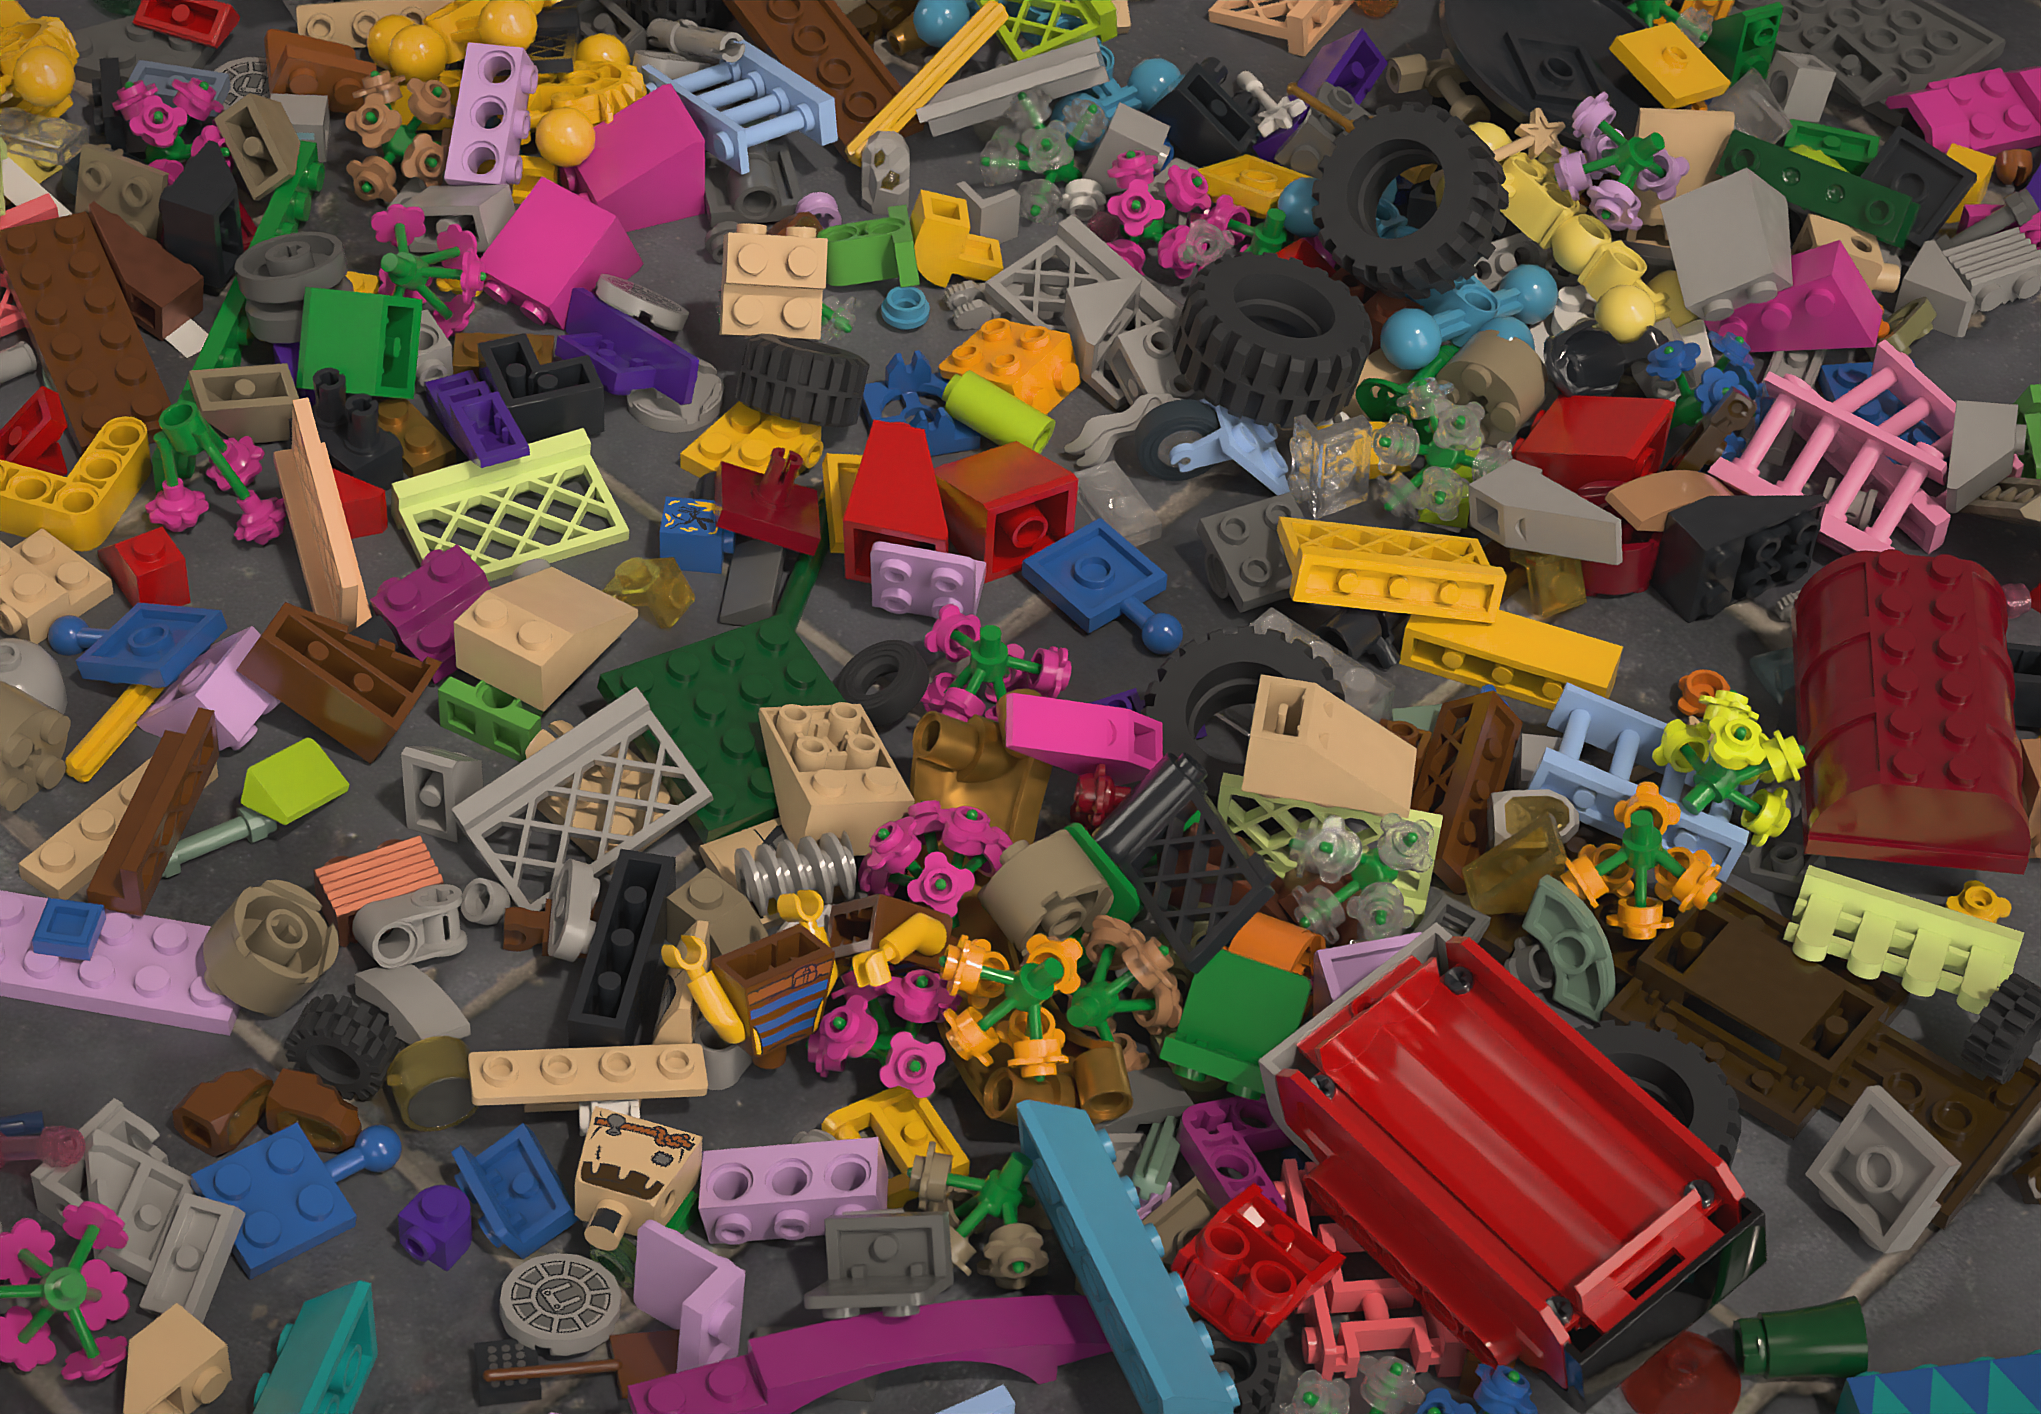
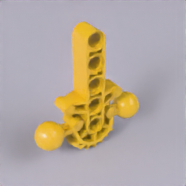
(37, 61)
(564, 103)

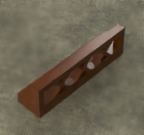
(1481, 768)
(156, 817)

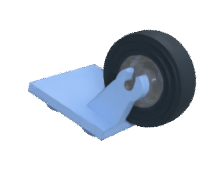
(1193, 435)

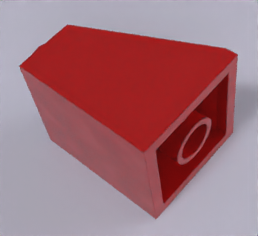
(1597, 439)
(892, 498)
(1006, 505)

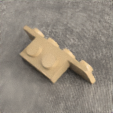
(351, 20)
(565, 1076)

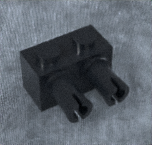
(1204, 117)
(353, 432)

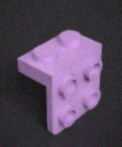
(924, 580)
(690, 1293)

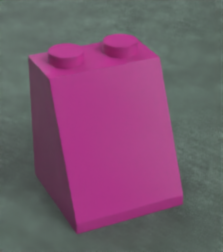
(644, 163)
(552, 247)

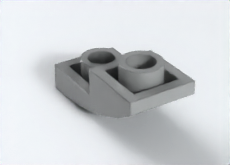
(413, 1001)

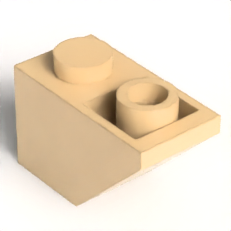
(175, 1366)

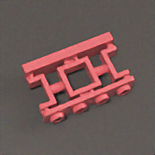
(1424, 1335)

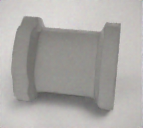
(1861, 507)

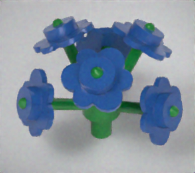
(1675, 358)

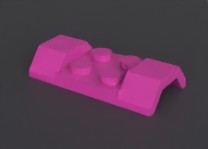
(1979, 110)

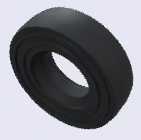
(875, 663)

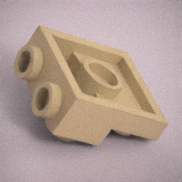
(773, 282)
(44, 582)

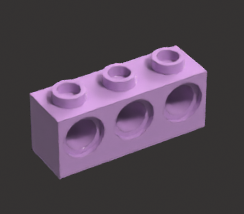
(478, 102)
(788, 1188)

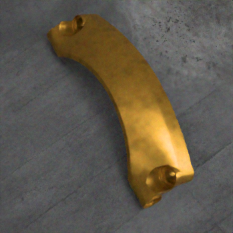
(973, 768)

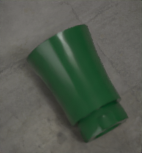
(1803, 1341)

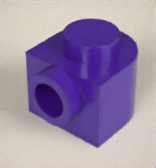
(437, 1225)

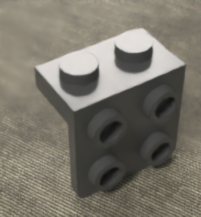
(1315, 135)
(884, 1263)

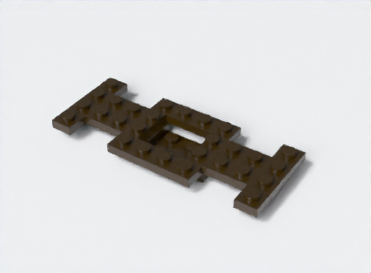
(1818, 1012)

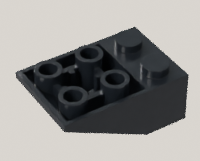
(1734, 549)

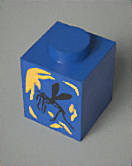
(692, 537)

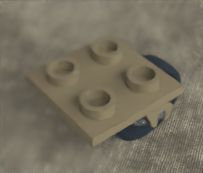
(117, 184)

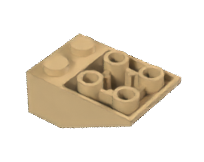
(1689, 134)
(1325, 752)
(831, 773)

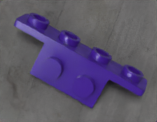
(625, 350)

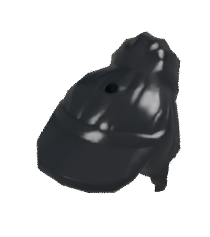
(1591, 360)

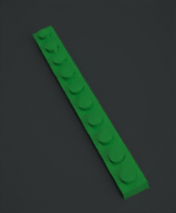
(231, 328)

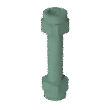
(247, 824)

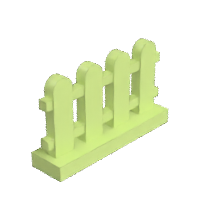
(1905, 926)

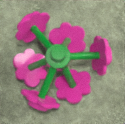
(411, 276)
(83, 1297)

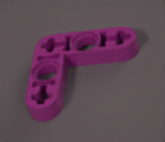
(1216, 1137)

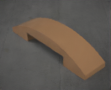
(1651, 497)

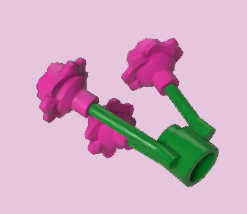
(232, 467)

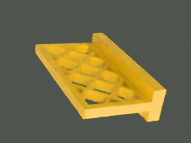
(1390, 570)

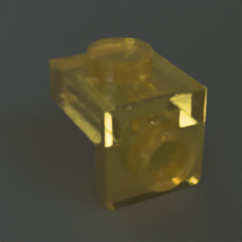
(1553, 581)
(653, 584)

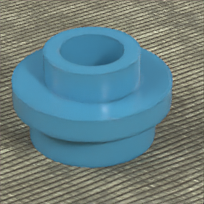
(905, 308)

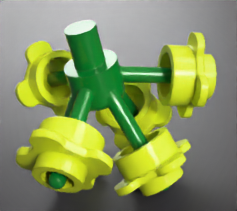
(1736, 757)

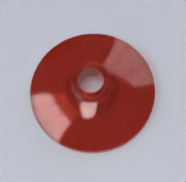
(1663, 1389)

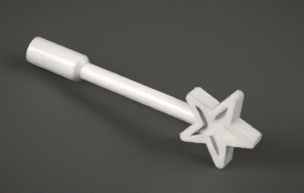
(1277, 115)

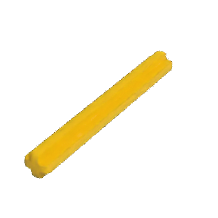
(932, 76)

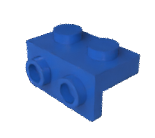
(516, 1191)

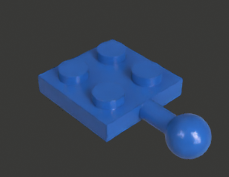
(1101, 576)
(144, 647)
(290, 1192)

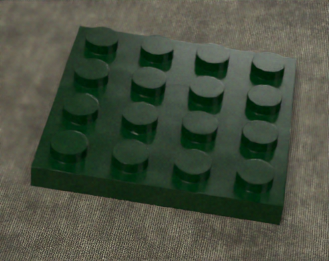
(710, 708)

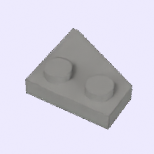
(140, 1193)

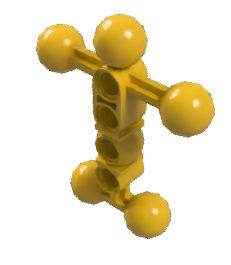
(424, 50)

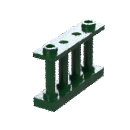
(1823, 188)

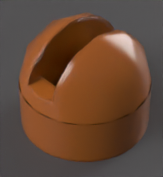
(2014, 166)

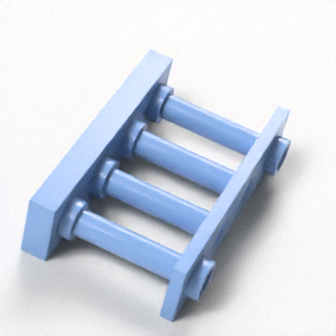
(773, 91)
(1632, 740)

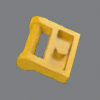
(904, 1129)

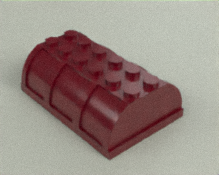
(1908, 714)

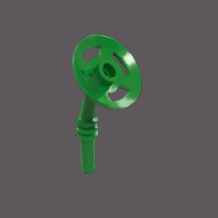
(1383, 407)

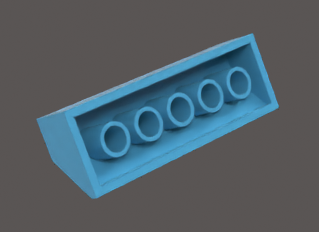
(1121, 1264)

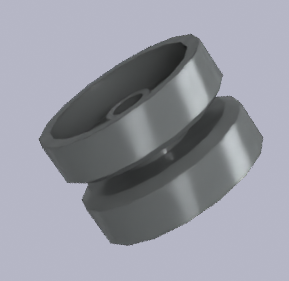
(276, 276)

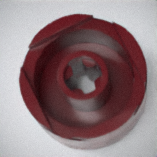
(1639, 551)

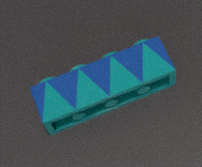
(1974, 1387)

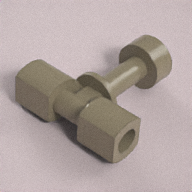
(1441, 80)

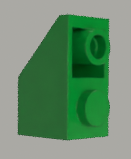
(1744, 41)

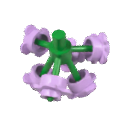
(1633, 159)

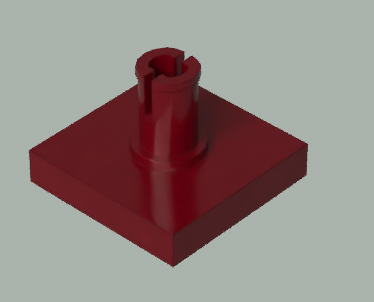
(769, 503)

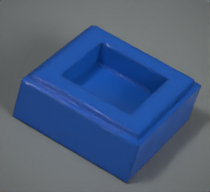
(69, 929)

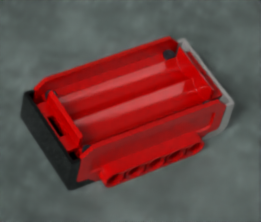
(1509, 1170)

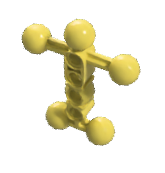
(1583, 245)

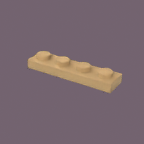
(74, 852)

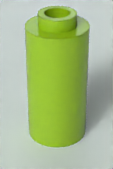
(996, 412)

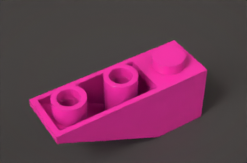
(1082, 735)

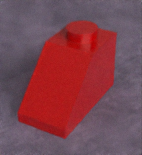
(148, 569)

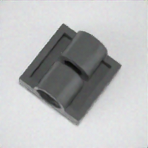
(758, 196)
(1246, 552)

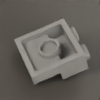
(1883, 1172)

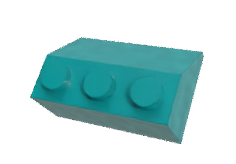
(323, 1356)

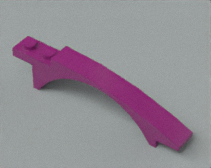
(810, 1361)

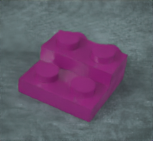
(428, 602)

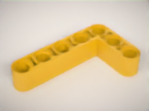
(88, 501)

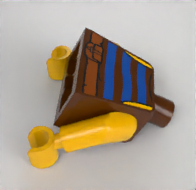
(884, 932)
(769, 988)

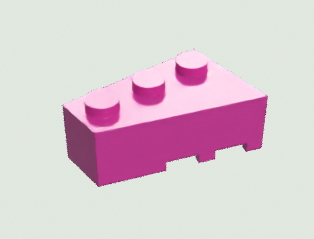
(1820, 311)

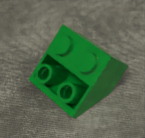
(363, 337)

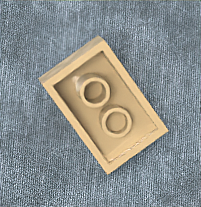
(538, 634)

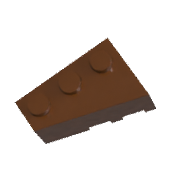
(337, 679)

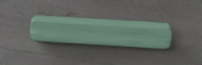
(1157, 1159)

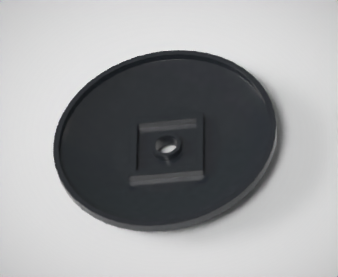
(1547, 57)

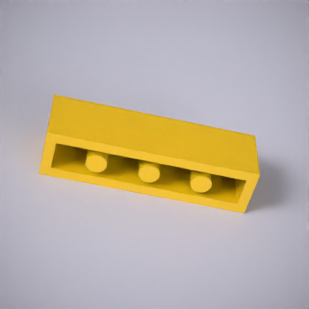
(1514, 655)

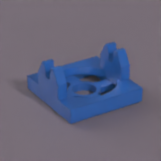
(908, 384)

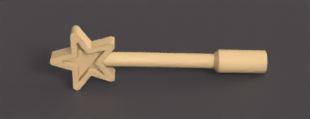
(1536, 136)

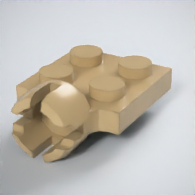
(600, 780)

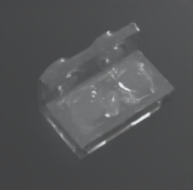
(1330, 464)

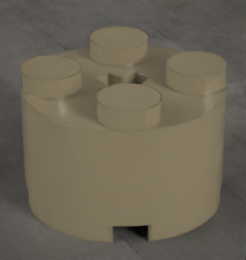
(1499, 376)
(30, 746)
(1045, 890)
(269, 948)

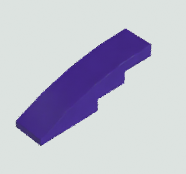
(476, 419)

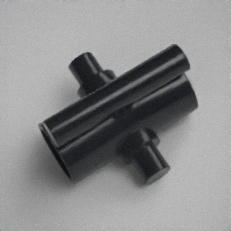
(1363, 630)

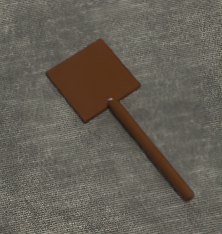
(635, 1360)

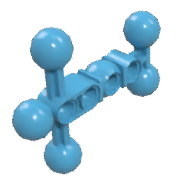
(941, 19)
(1414, 336)

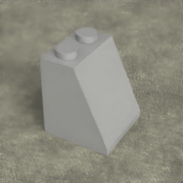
(1729, 244)

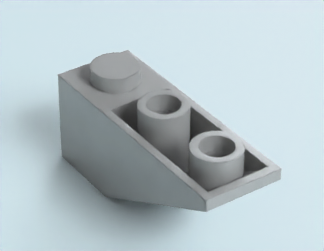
(1541, 516)

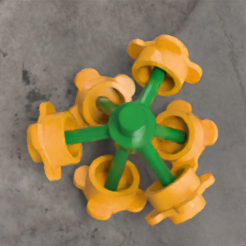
(1610, 867)
(1031, 1027)

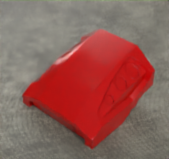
(1252, 1267)

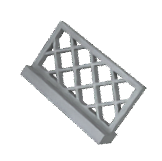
(990, 92)
(1089, 262)
(566, 761)

